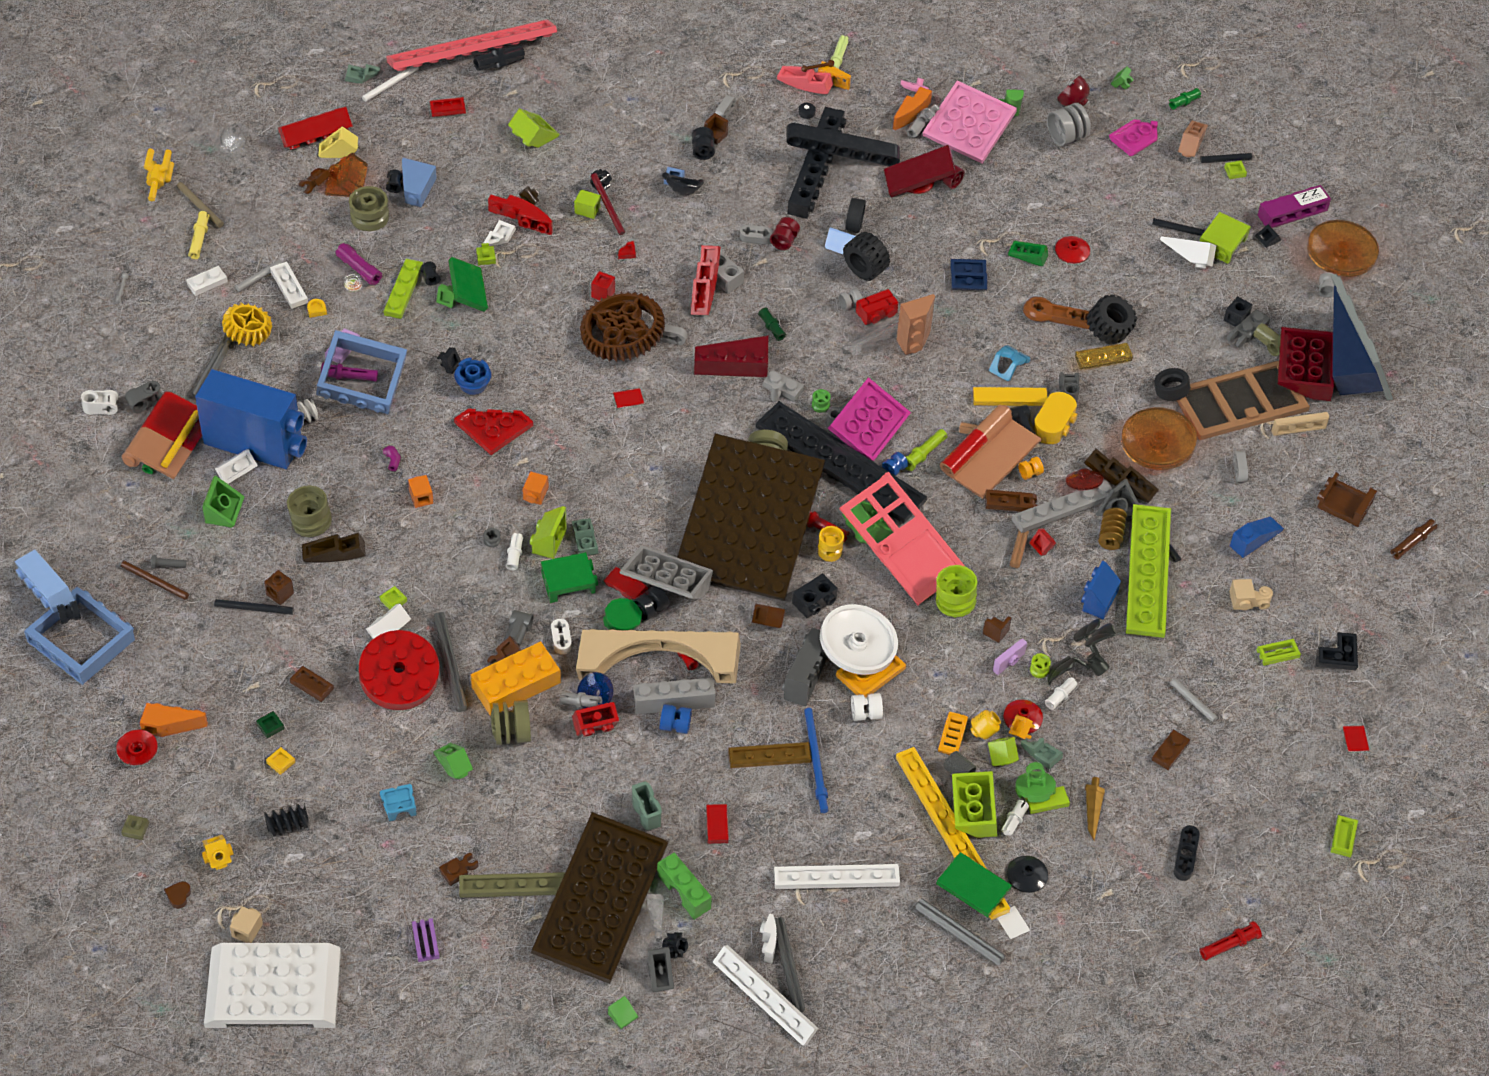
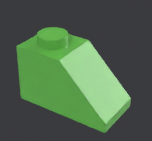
(454, 760)

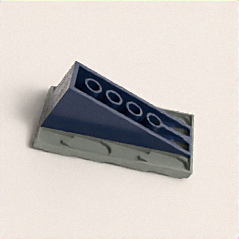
(1354, 355)

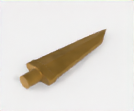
(1094, 800)

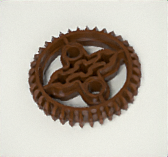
(622, 326)

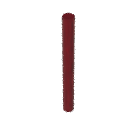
(607, 203)

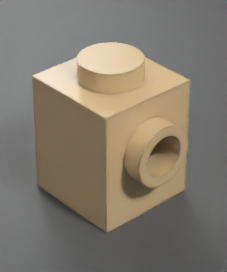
(246, 924)

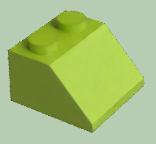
(532, 128)
(549, 533)

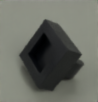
(449, 360)

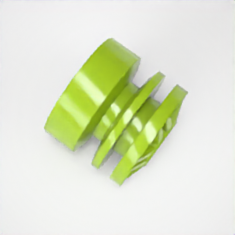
(956, 591)

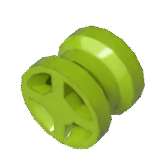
(1043, 662)

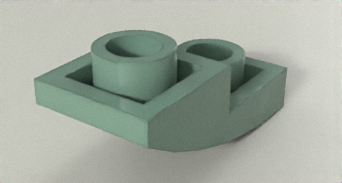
(584, 536)

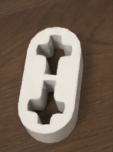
(565, 636)

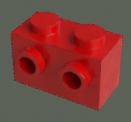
(595, 718)

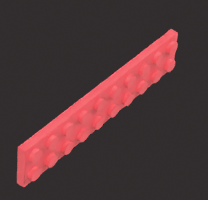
(468, 45)

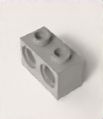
(729, 274)

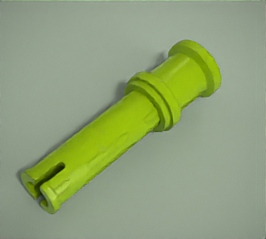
(919, 453)

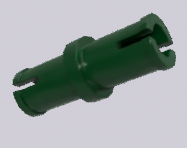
(772, 324)

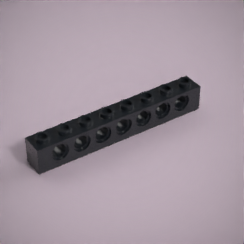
(814, 169)

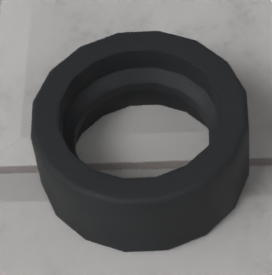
(855, 215)
(1172, 375)

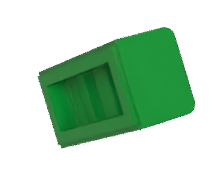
(1038, 258)

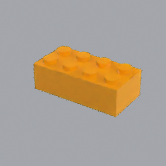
(516, 677)

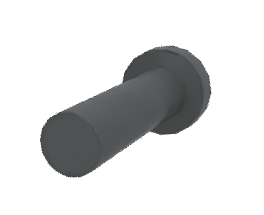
(167, 562)

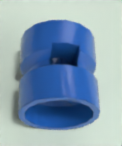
(668, 719)

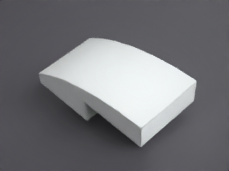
(391, 621)
(768, 929)

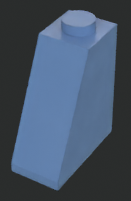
(417, 181)

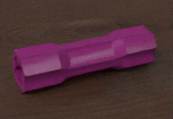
(367, 271)

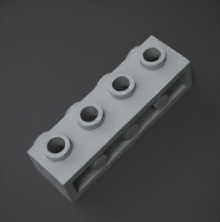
(681, 693)

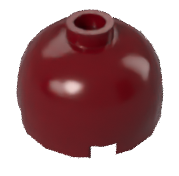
(1075, 93)

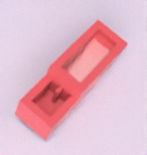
(807, 81)

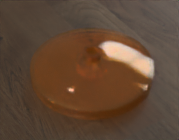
(1343, 248)
(1159, 438)

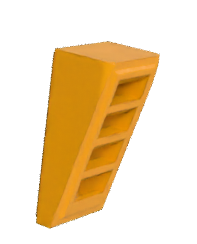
(835, 72)
(957, 722)

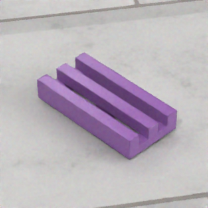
(423, 924)

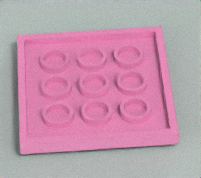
(969, 121)

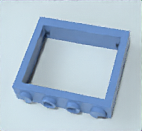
(369, 348)
(79, 672)

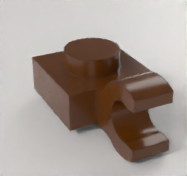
(317, 177)

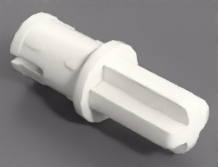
(514, 551)
(1061, 693)
(1014, 818)

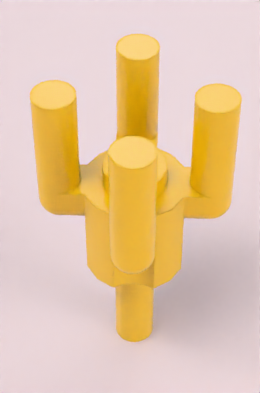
(158, 173)

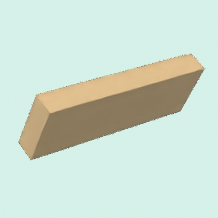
(1300, 423)

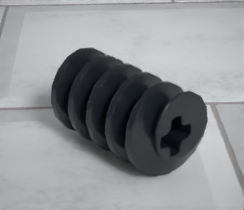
(286, 820)

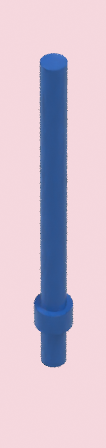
(821, 791)

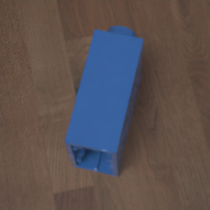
(250, 416)

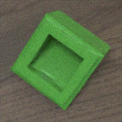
(622, 1012)

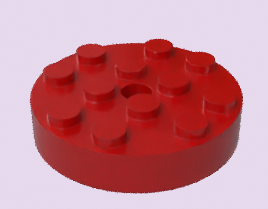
(403, 651)

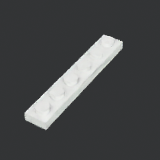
(836, 876)
(765, 995)

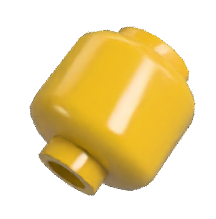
(985, 724)

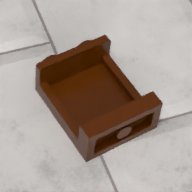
(1345, 501)

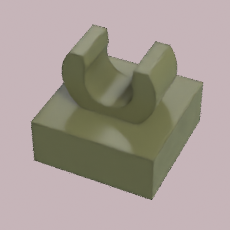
(135, 827)

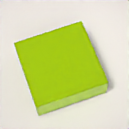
(1235, 169)
(393, 597)

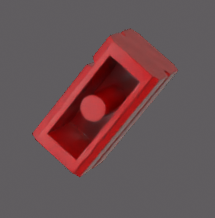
(876, 307)

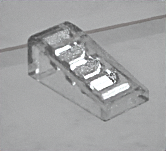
(655, 907)

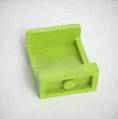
(1226, 235)

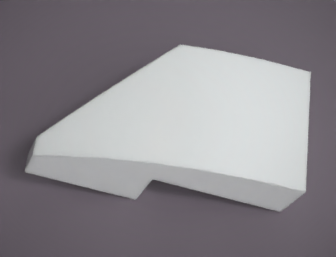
(501, 234)

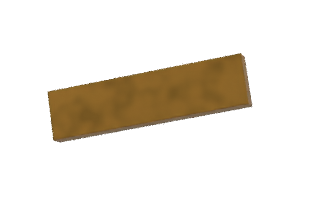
(769, 755)

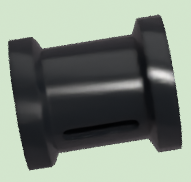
(394, 178)
(430, 273)

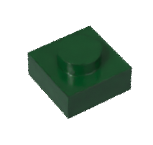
(270, 724)

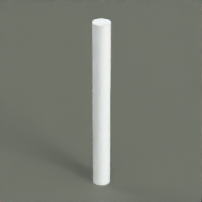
(389, 83)

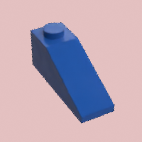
(1254, 535)

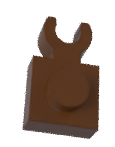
(505, 649)
(454, 868)

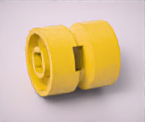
(830, 543)

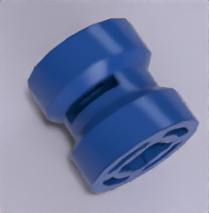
(896, 463)

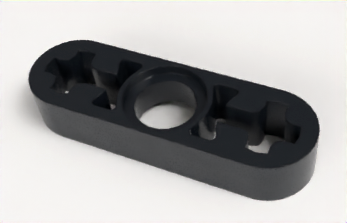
(1180, 858)

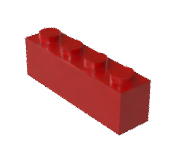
(314, 127)

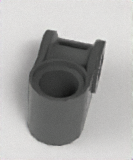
(1069, 384)
(142, 397)

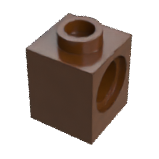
(279, 587)

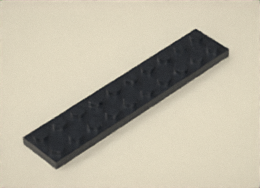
(840, 459)

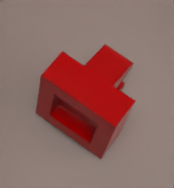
(1042, 542)

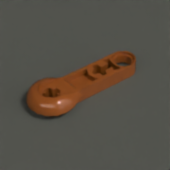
(1054, 313)

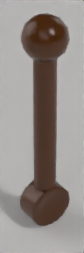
(830, 63)

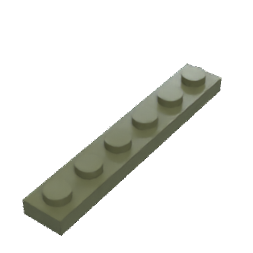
(509, 884)

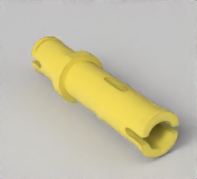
(200, 229)

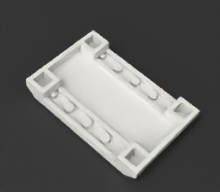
(273, 984)

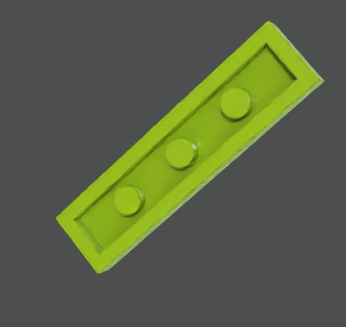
(403, 289)

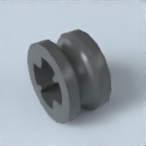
(491, 542)

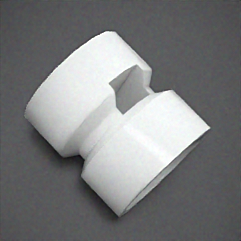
(873, 703)

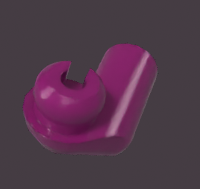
(395, 457)

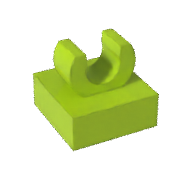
(485, 254)

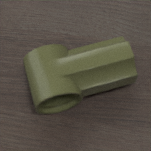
(1269, 338)

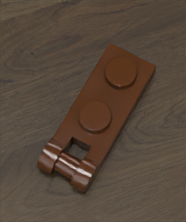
(1009, 500)

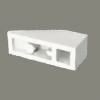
(1194, 251)

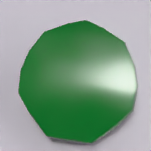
(622, 615)

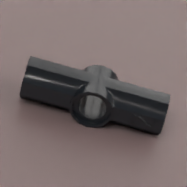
(498, 57)

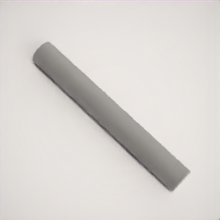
(251, 280)
(1194, 700)

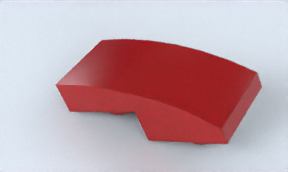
(626, 585)

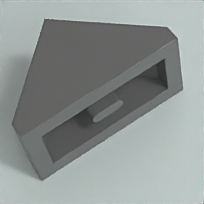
(660, 969)

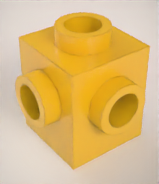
(212, 847)

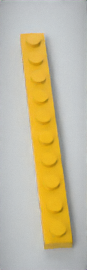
(941, 812)

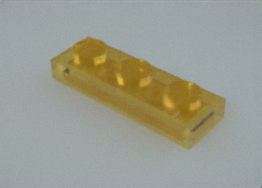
(1103, 356)

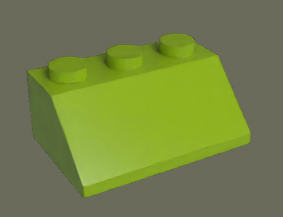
(975, 803)

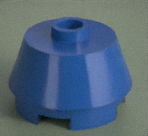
(472, 376)

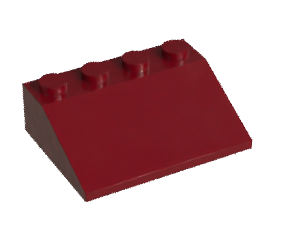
(1306, 362)

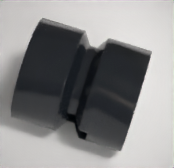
(703, 143)
(652, 602)

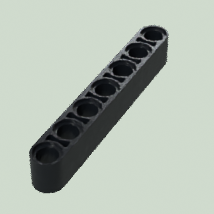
(842, 144)

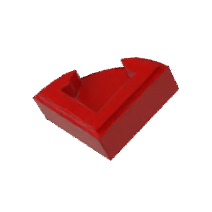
(627, 251)

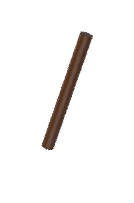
(155, 580)

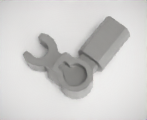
(921, 120)

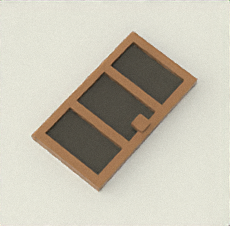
(1239, 401)

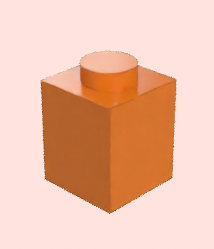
(535, 488)
(420, 491)

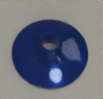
(597, 681)

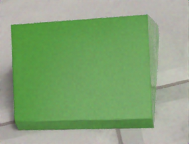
(222, 504)

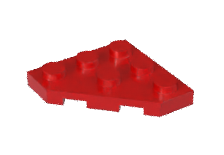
(493, 428)

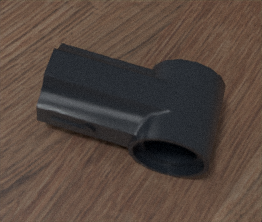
(1022, 416)

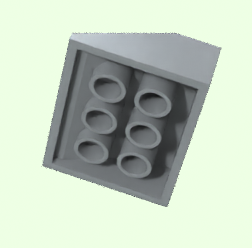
(668, 572)

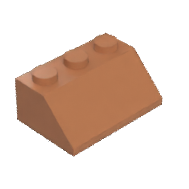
(915, 323)

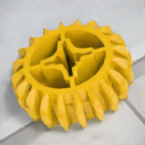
(247, 324)

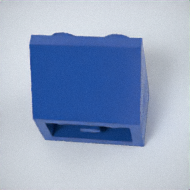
(1100, 591)

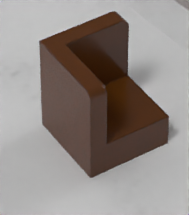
(719, 127)
(768, 615)
(996, 628)

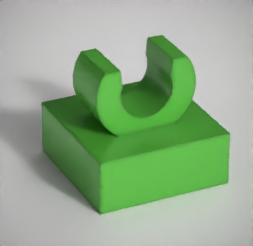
(1122, 78)
(446, 296)

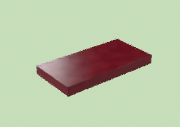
(919, 171)

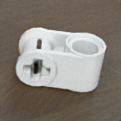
(98, 402)

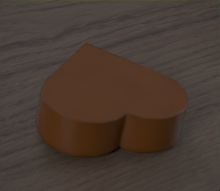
(178, 894)

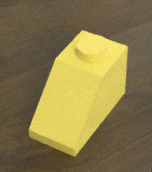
(338, 144)

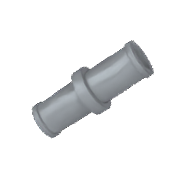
(580, 700)

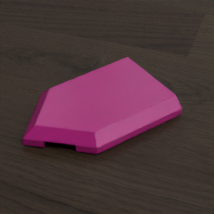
(1135, 136)

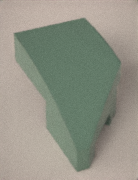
(360, 75)
(1043, 752)

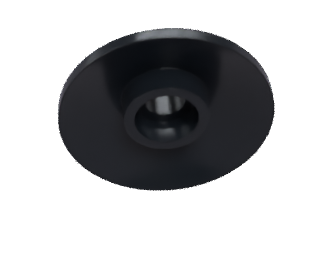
(1027, 881)

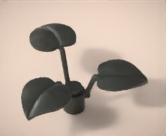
(1095, 660)

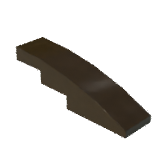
(1115, 473)

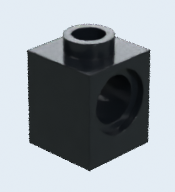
(1237, 311)

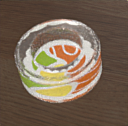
(353, 282)

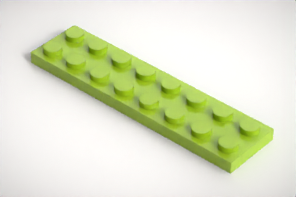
(1148, 571)

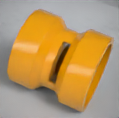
(1031, 468)

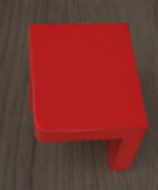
(602, 286)

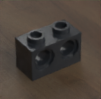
(815, 596)

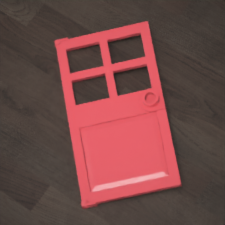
(910, 553)

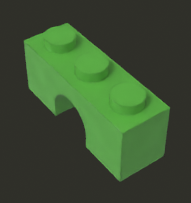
(676, 875)

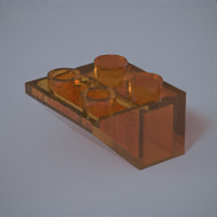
(346, 176)

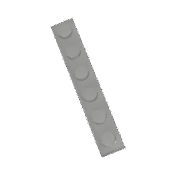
(1060, 507)

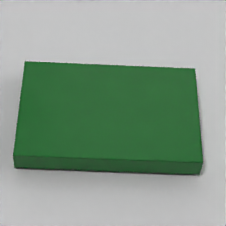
(468, 284)
(974, 884)

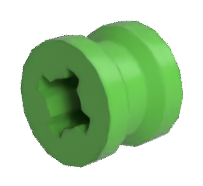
(821, 400)

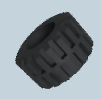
(866, 256)
(1104, 327)

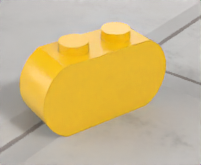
(1055, 417)

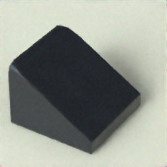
(1268, 236)

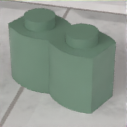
(646, 806)

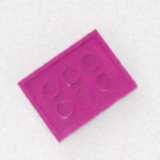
(869, 420)

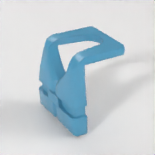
(1017, 358)
(397, 798)

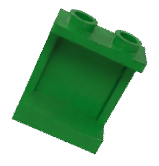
(568, 575)

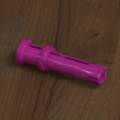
(340, 372)

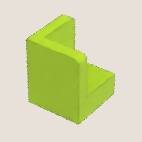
(587, 204)
(1003, 751)

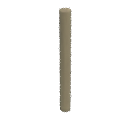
(200, 204)

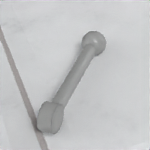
(118, 298)

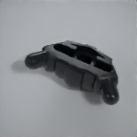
(681, 184)

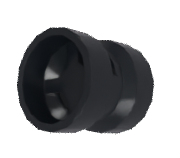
(69, 612)

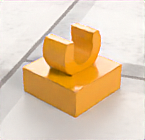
(1021, 726)

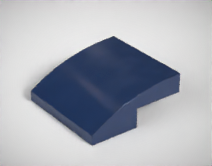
(968, 274)

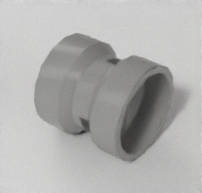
(1326, 285)
(849, 299)

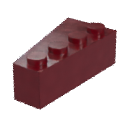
(733, 358)

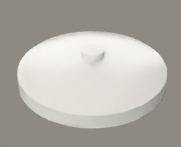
(858, 639)

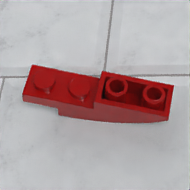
(525, 212)

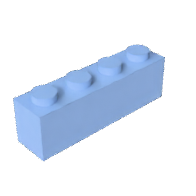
(43, 580)

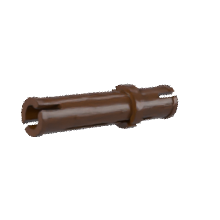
(1419, 534)

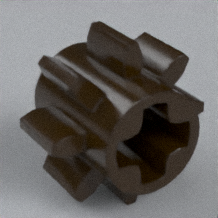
(530, 195)

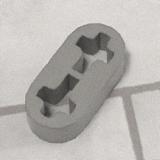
(726, 106)
(756, 234)
(674, 335)
(1240, 466)

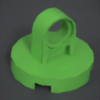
(1035, 785)

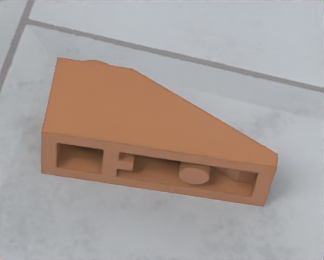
(1192, 138)

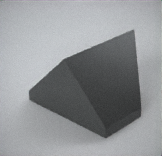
(1120, 497)

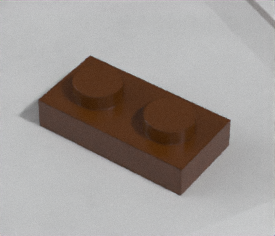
(1171, 749)

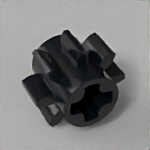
(604, 177)
(676, 944)

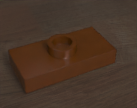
(311, 683)

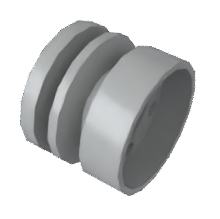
(1068, 124)

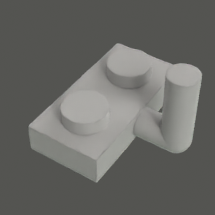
(782, 386)

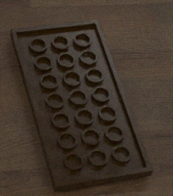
(600, 898)

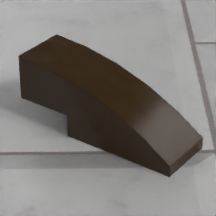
(334, 549)

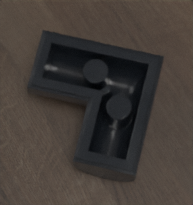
(1343, 656)

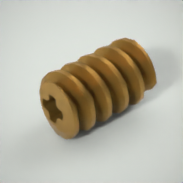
(1112, 528)

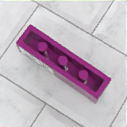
(1294, 206)

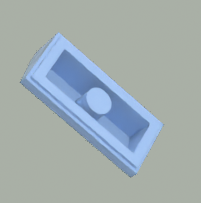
(837, 239)

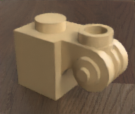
(1245, 597)

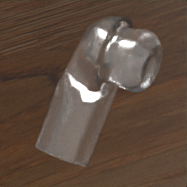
(820, 496)

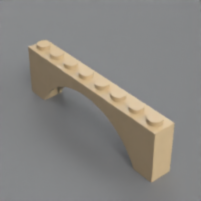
(714, 650)

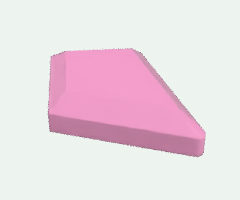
(913, 86)

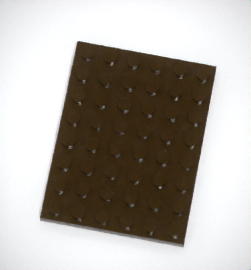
(751, 515)

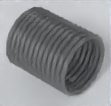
(958, 763)

